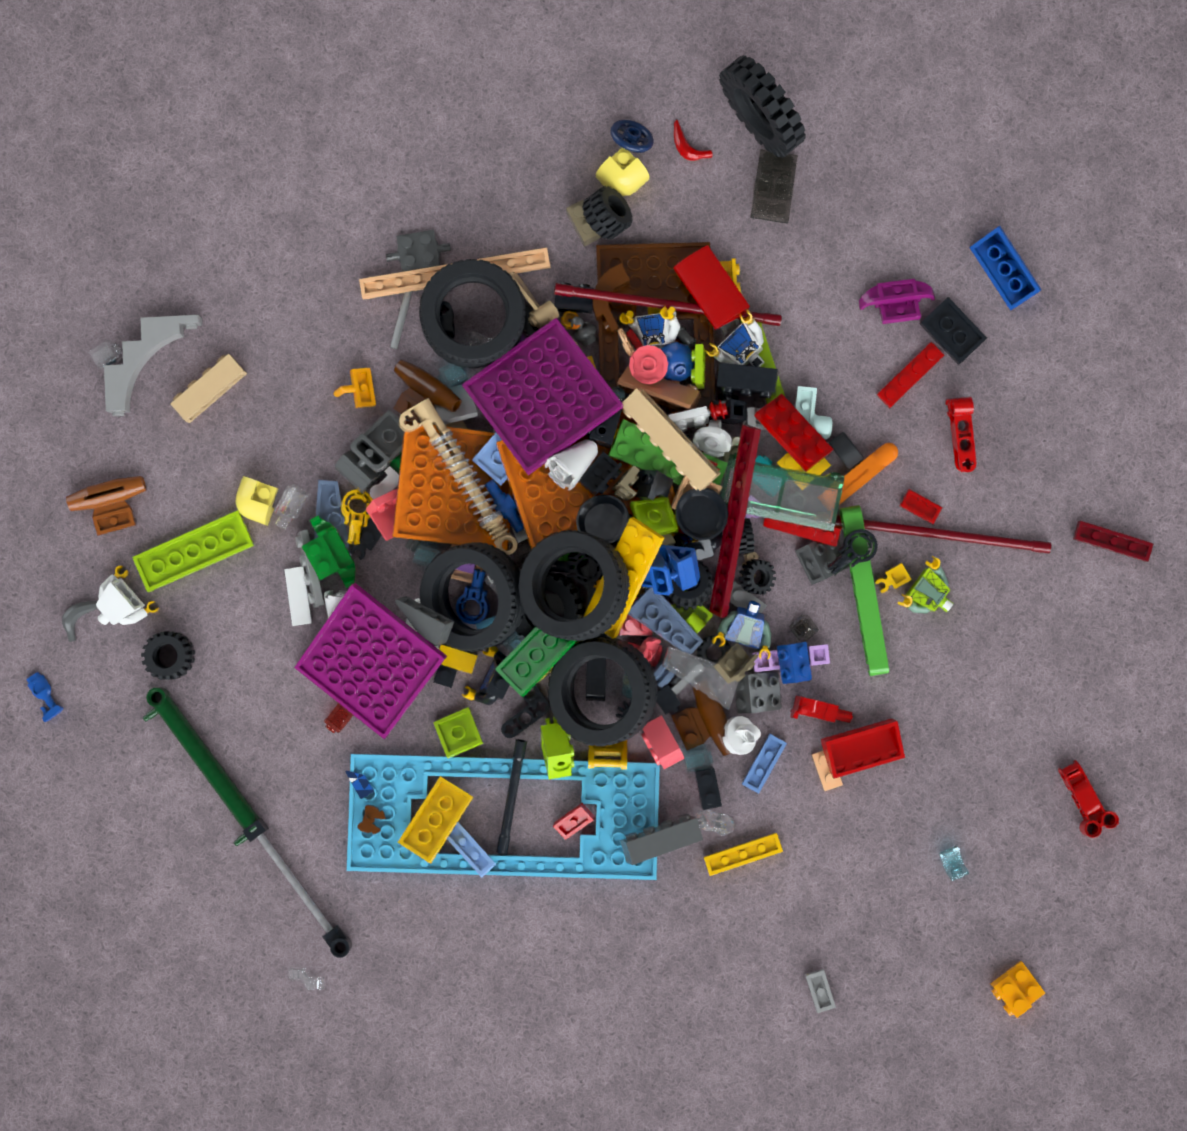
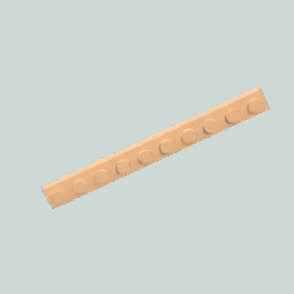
(417, 279)

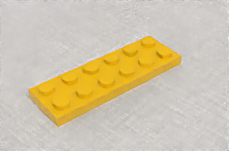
(638, 549)

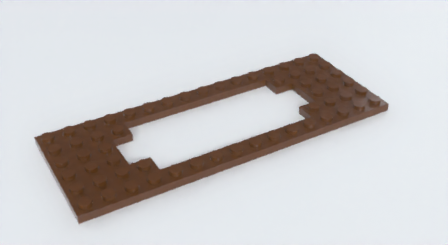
(652, 276)

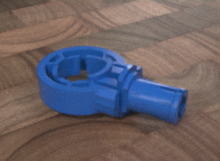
(481, 598)

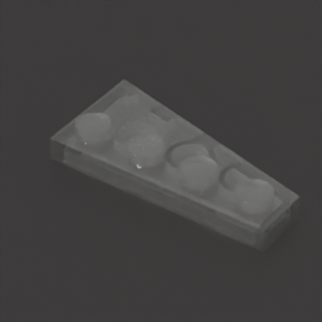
(700, 675)

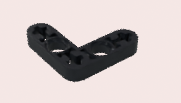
(532, 702)

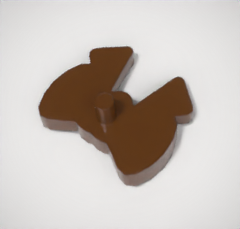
(367, 824)

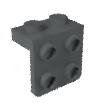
(758, 693)

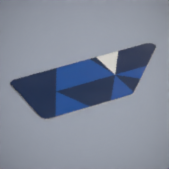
(360, 784)

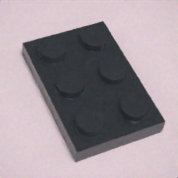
(953, 330)

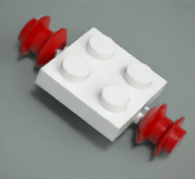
(698, 417)

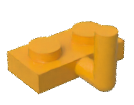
(361, 388)

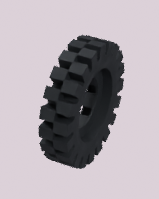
(762, 106)

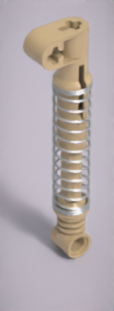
(459, 469)

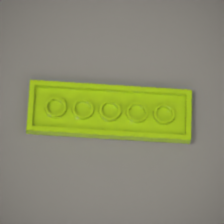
(193, 551)

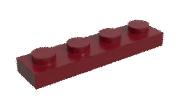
(1113, 541)

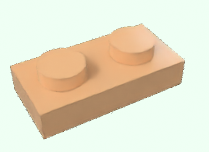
(824, 772)

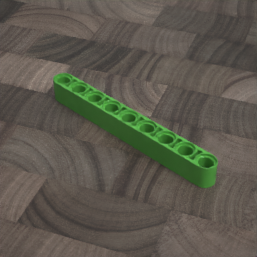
(865, 595)

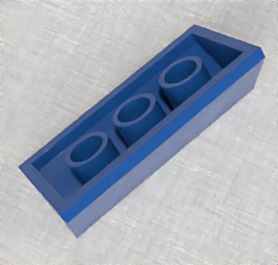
(1005, 268)

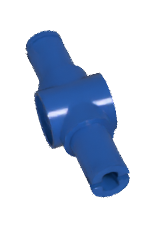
(505, 505)

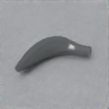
(73, 613)

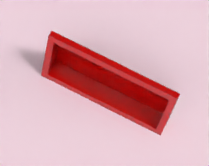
(711, 287)
(863, 748)

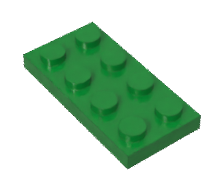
(532, 660)

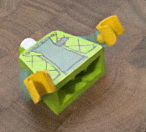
(928, 590)

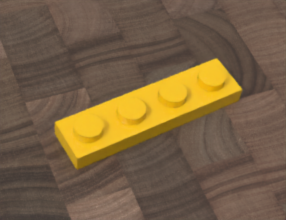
(743, 854)

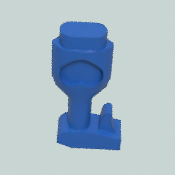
(42, 690)

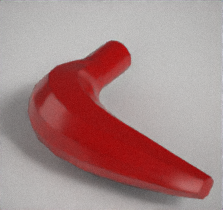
(684, 147)

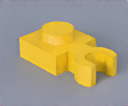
(895, 576)

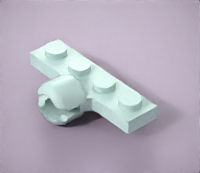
(806, 406)

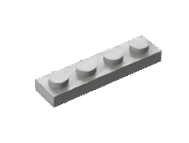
(310, 578)

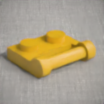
(617, 749)

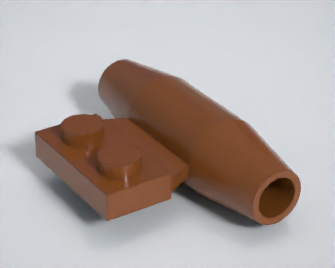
(109, 503)

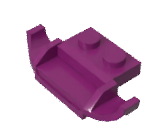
(897, 299)

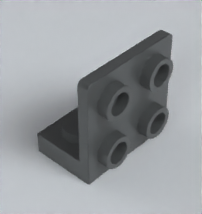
(816, 558)

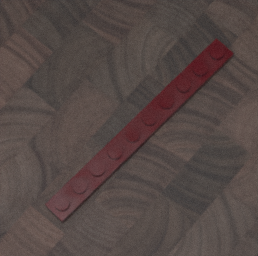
(736, 516)

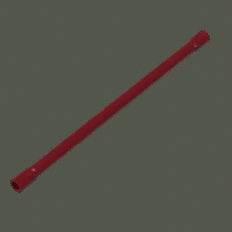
(570, 290)
(1035, 546)

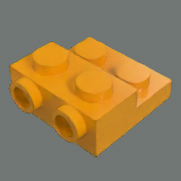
(1017, 989)

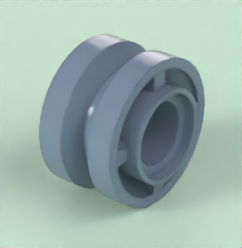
(662, 675)

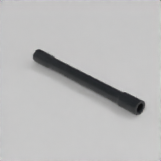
(518, 756)

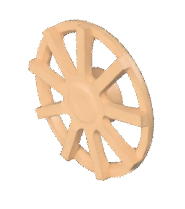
(626, 342)

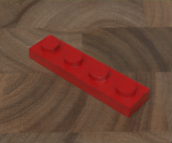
(910, 375)
(815, 534)

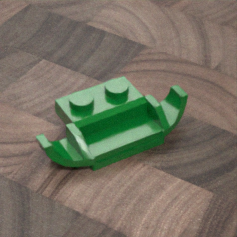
(329, 553)

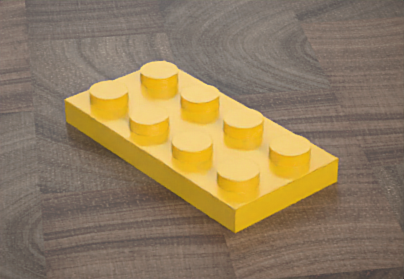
(435, 819)

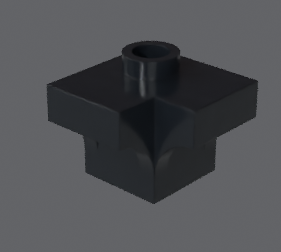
(736, 409)
(652, 484)

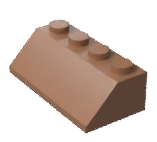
(664, 392)

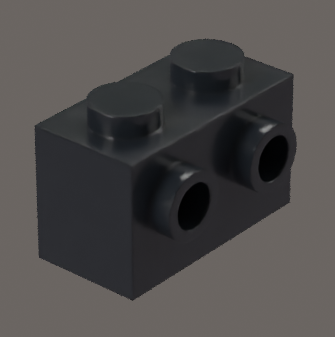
(605, 432)

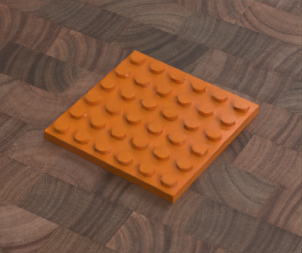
(429, 499)

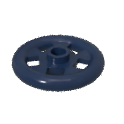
(632, 135)

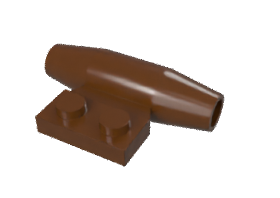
(422, 387)
(700, 723)

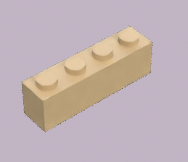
(208, 388)

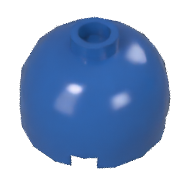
(679, 361)

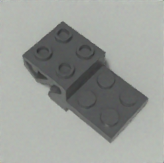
(372, 452)

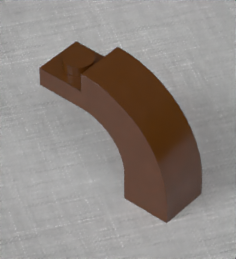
(610, 281)

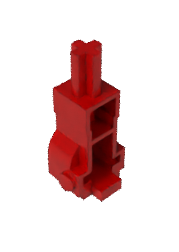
(819, 710)

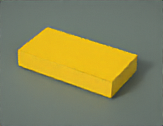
(458, 659)

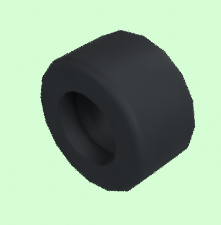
(846, 450)

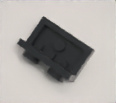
(599, 473)

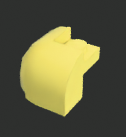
(623, 173)
(255, 500)

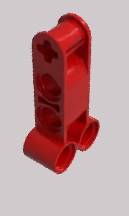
(959, 410)
(1086, 800)

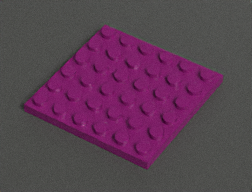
(542, 396)
(370, 661)

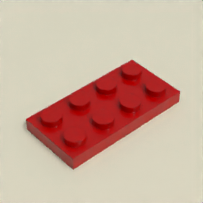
(793, 432)

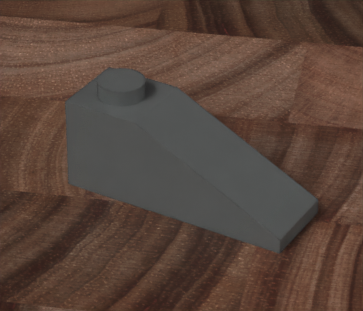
(426, 622)

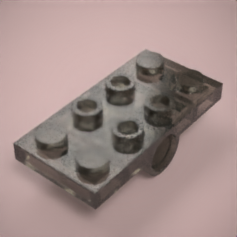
(773, 187)

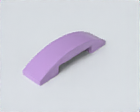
(817, 656)

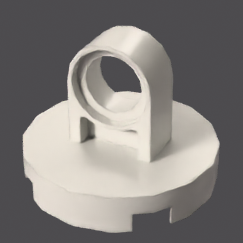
(712, 439)
(740, 735)

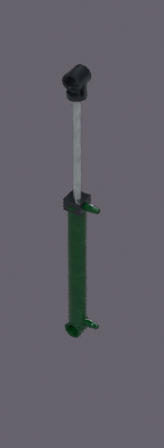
(252, 825)

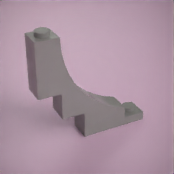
(155, 334)

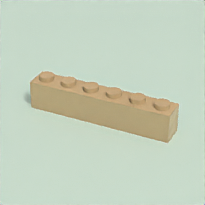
(670, 439)

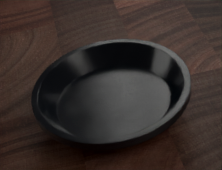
(701, 514)
(603, 517)

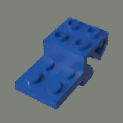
(674, 564)

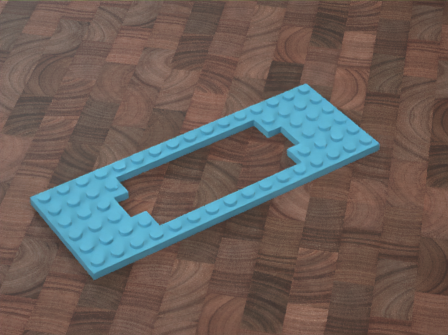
(624, 800)

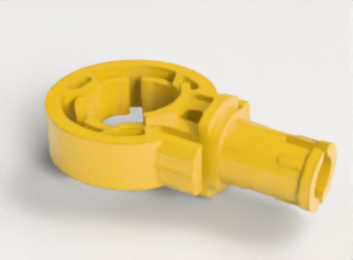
(355, 525)

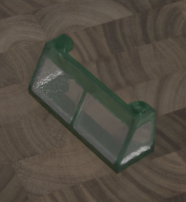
(790, 495)

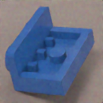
(794, 663)

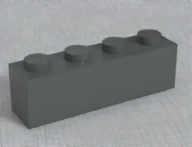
(661, 839)

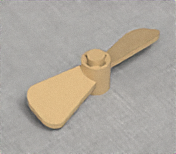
(541, 314)

